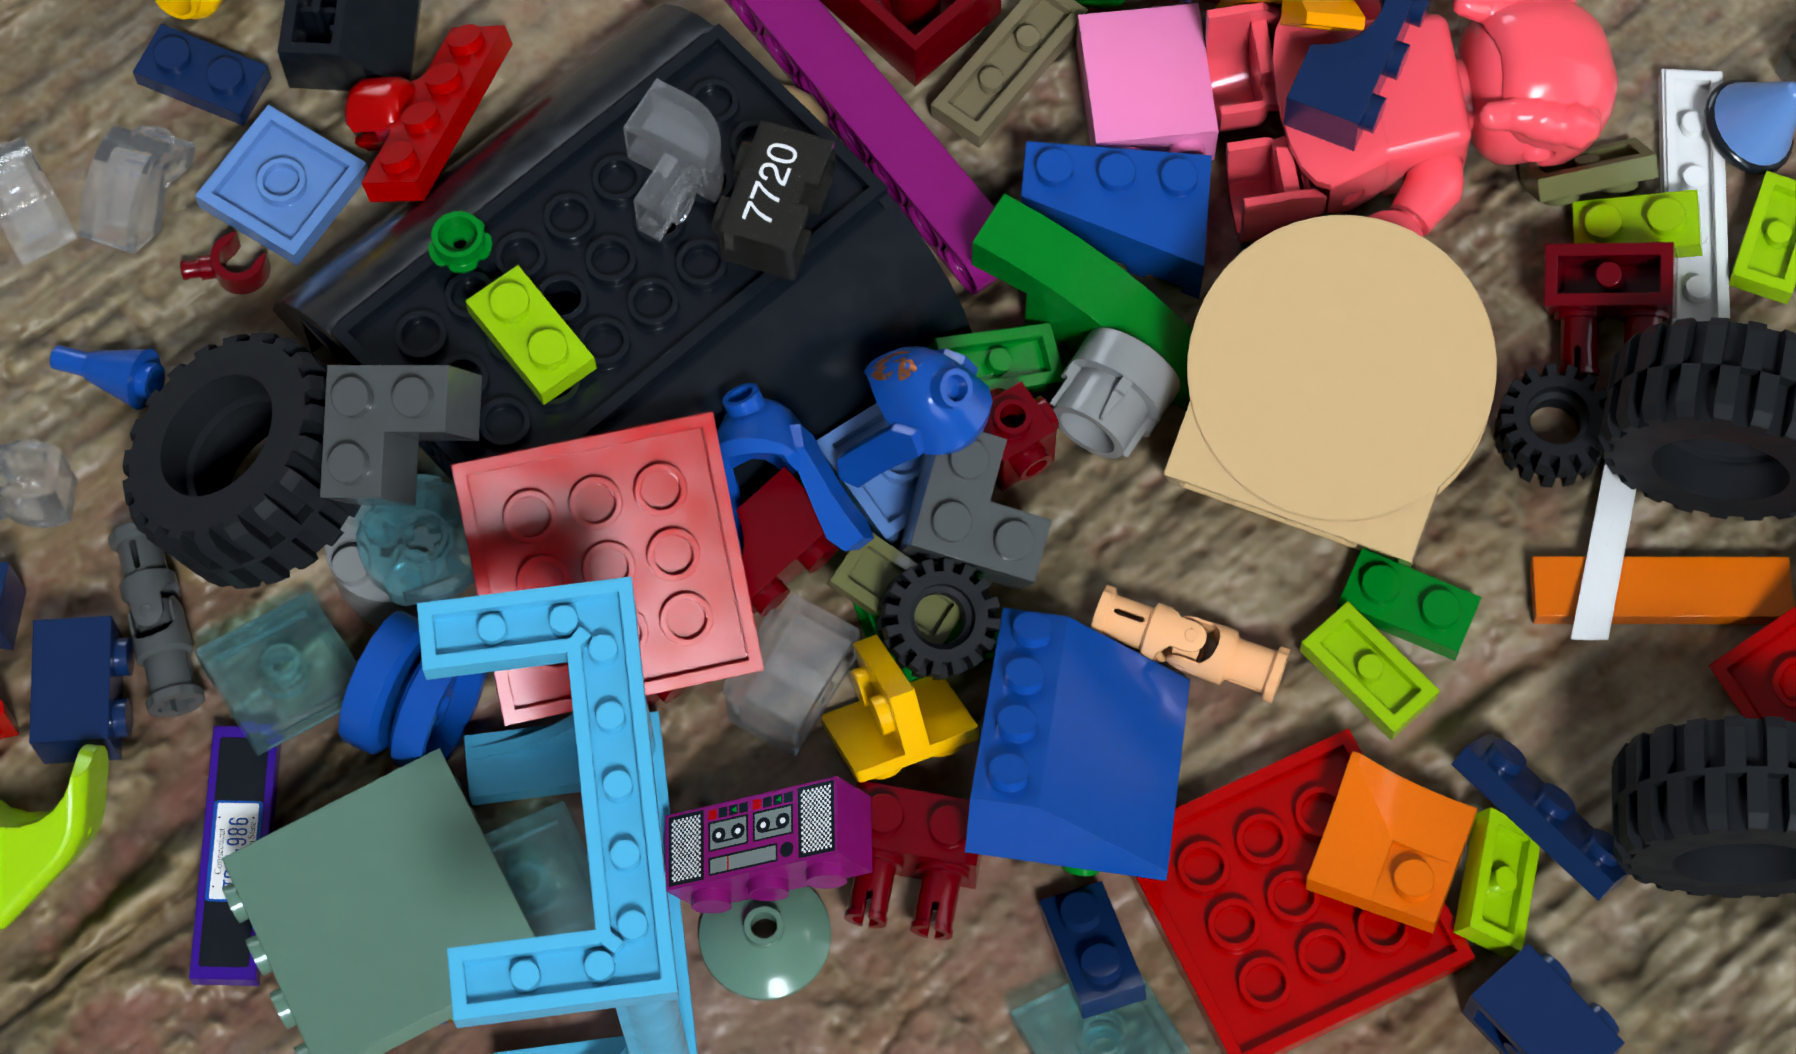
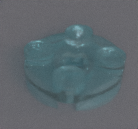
(410, 574)

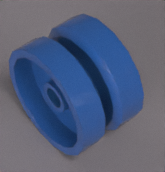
(396, 705)

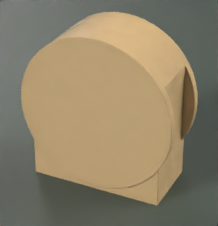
(1337, 382)

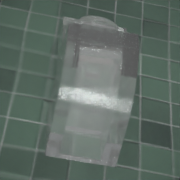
(682, 148)
(129, 183)
(28, 206)

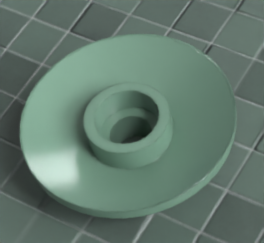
(772, 965)

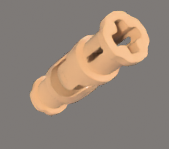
(1179, 640)

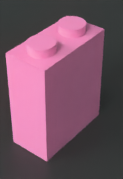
(1147, 80)

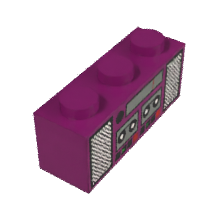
(768, 845)

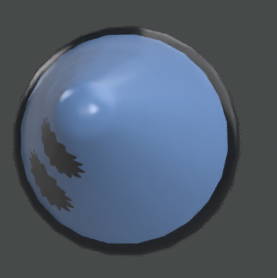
(1752, 123)

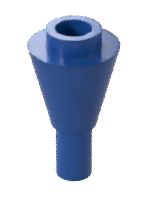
(125, 374)

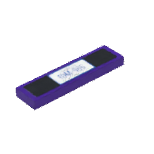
(236, 814)

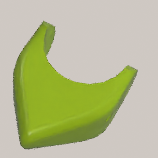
(46, 843)

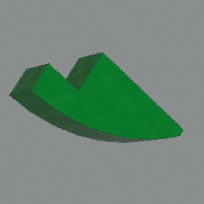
(1076, 286)

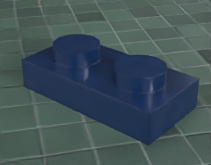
(202, 74)
(1092, 950)

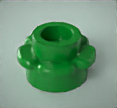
(456, 227)

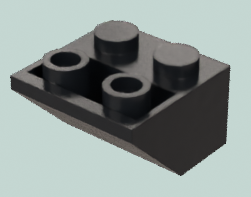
(347, 41)

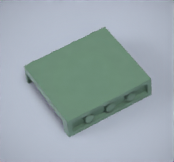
(364, 905)

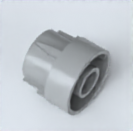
(1113, 393)

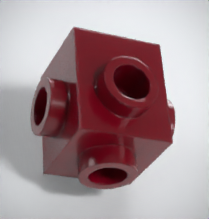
(1029, 430)

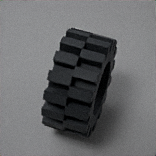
(1532, 452)
(976, 610)

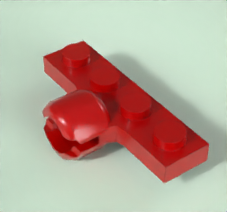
(423, 119)

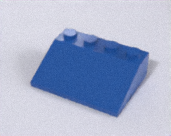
(1077, 751)

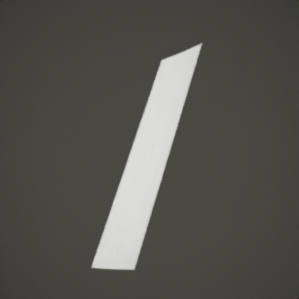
(1604, 559)

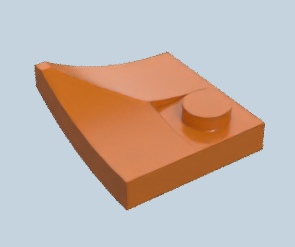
(1390, 845)

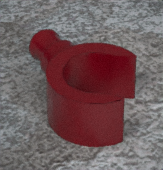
(213, 267)

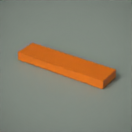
(1670, 590)

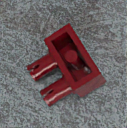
(1607, 282)
(919, 839)

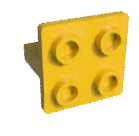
(895, 718)

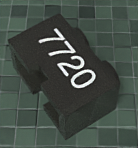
(777, 187)

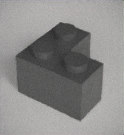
(377, 422)
(959, 522)

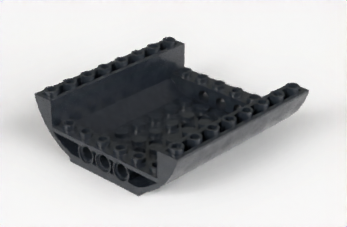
(658, 316)

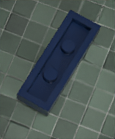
(1542, 813)

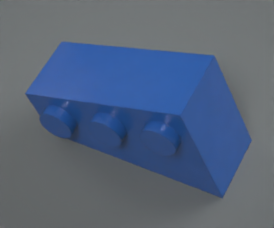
(1126, 204)

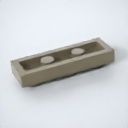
(1006, 67)

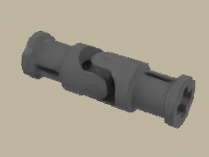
(156, 623)

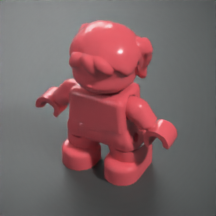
(1523, 89)

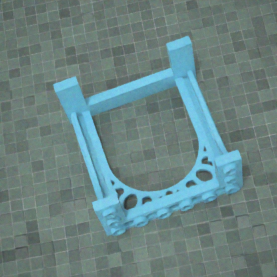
(617, 762)

